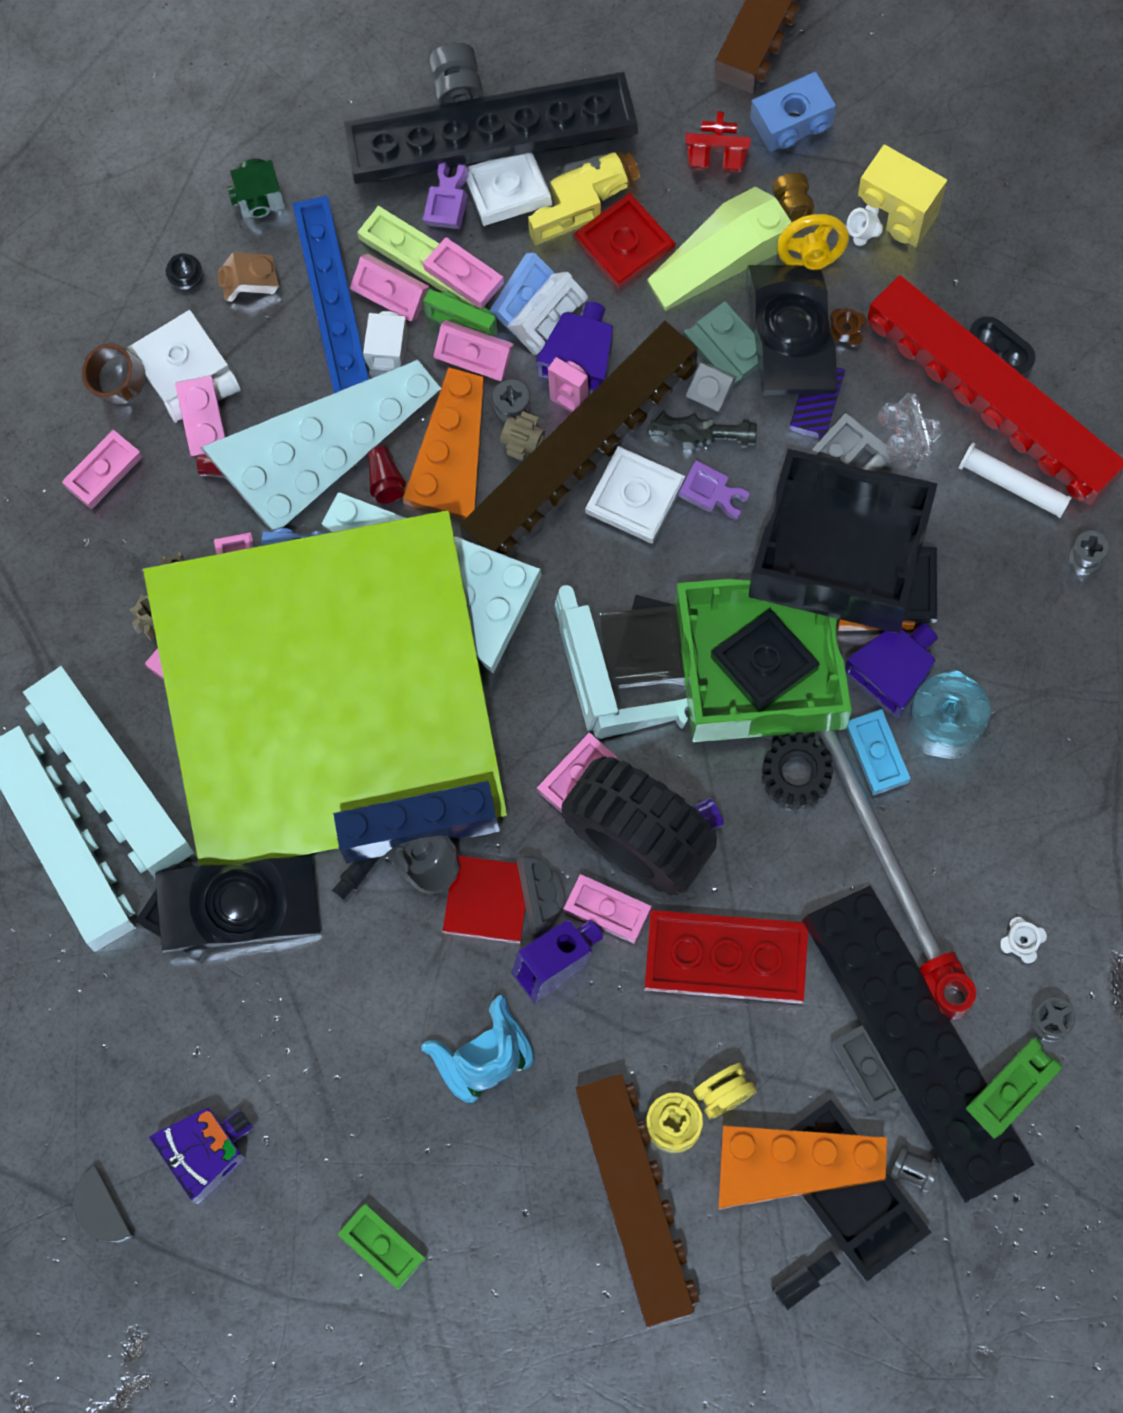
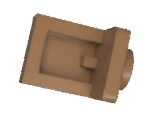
(247, 274)

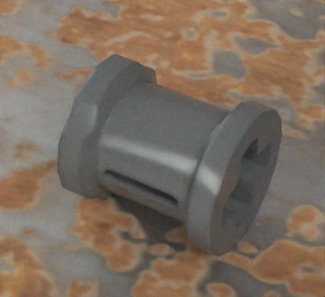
(1099, 548)
(914, 1169)

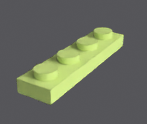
(402, 245)

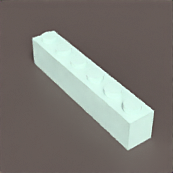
(107, 772)
(60, 843)

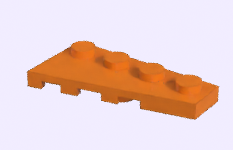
(450, 450)
(787, 1163)

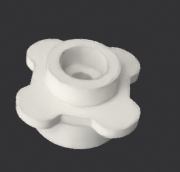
(864, 224)
(1034, 936)

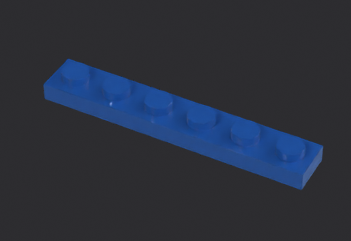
(330, 293)

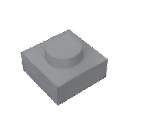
(711, 386)

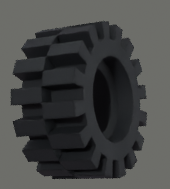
(801, 749)

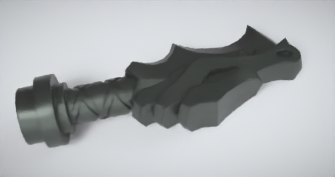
(693, 432)

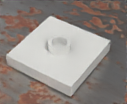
(507, 187)
(177, 354)
(635, 494)

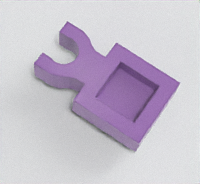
(447, 202)
(707, 488)

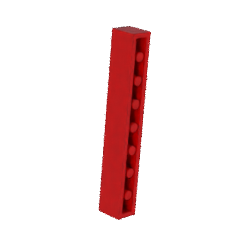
(995, 391)

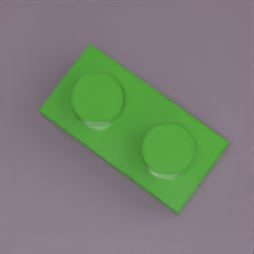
(448, 307)
(381, 1246)

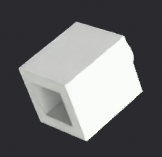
(385, 341)

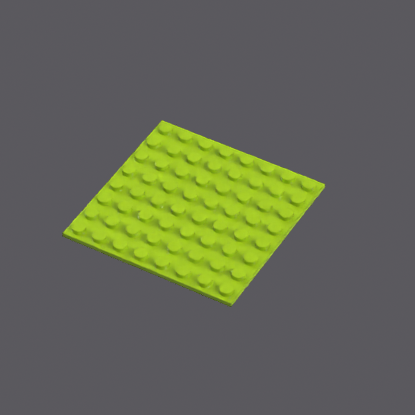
(319, 683)

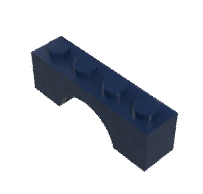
(450, 812)

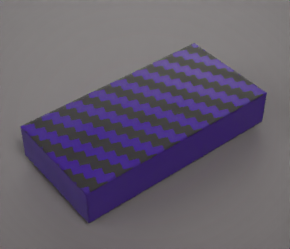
(815, 411)

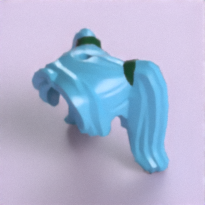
(485, 1059)

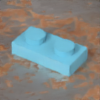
(877, 752)

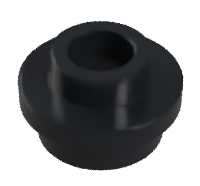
(183, 262)

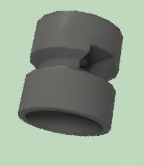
(455, 73)

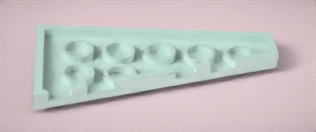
(304, 451)
(493, 584)

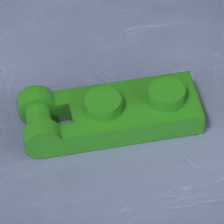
(1014, 1088)

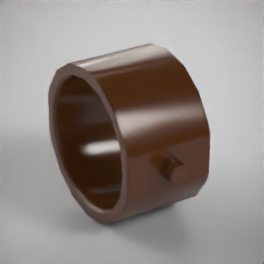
(98, 358)

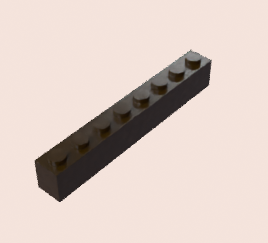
(582, 441)

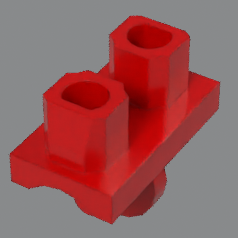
(734, 147)

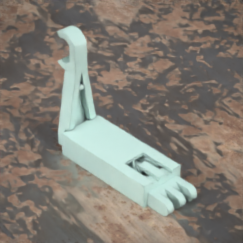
(592, 678)

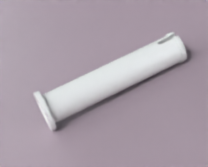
(1015, 481)

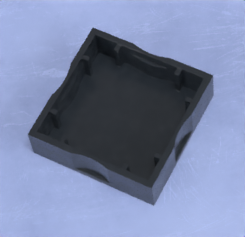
(842, 541)

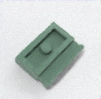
(725, 342)

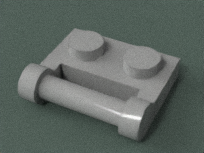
(848, 441)

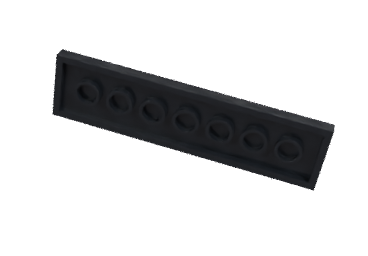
(490, 127)
(914, 1040)

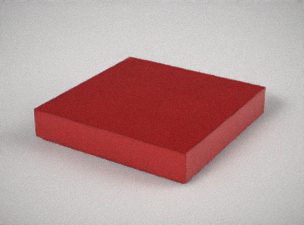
(624, 241)
(485, 901)

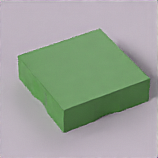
(717, 709)

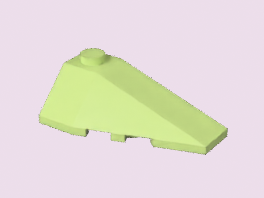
(731, 239)

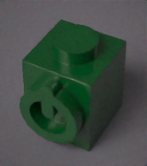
(255, 188)

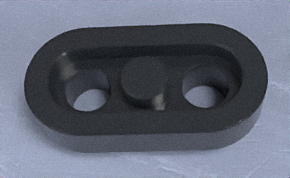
(1005, 343)

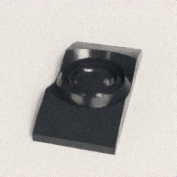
(792, 330)
(237, 903)
(866, 1221)

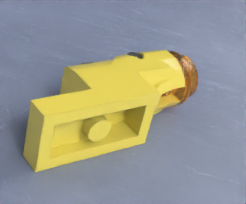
(578, 194)

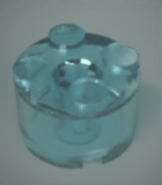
(953, 695)

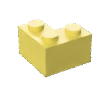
(904, 191)

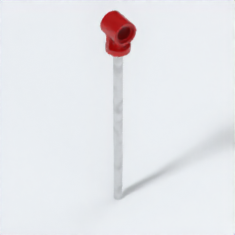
(941, 970)

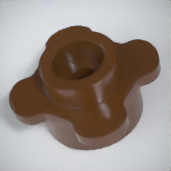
(849, 317)

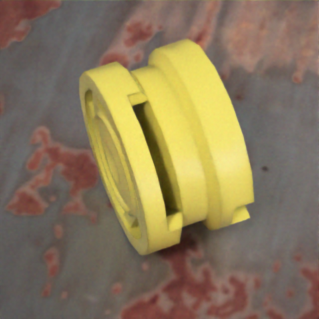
(727, 1095)
(674, 1122)

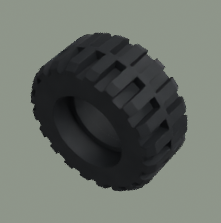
(639, 825)

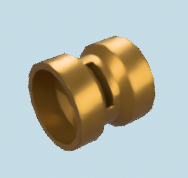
(793, 196)

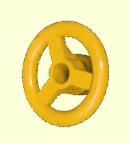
(813, 246)

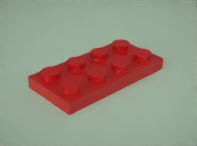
(726, 956)

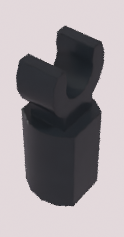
(804, 1280)

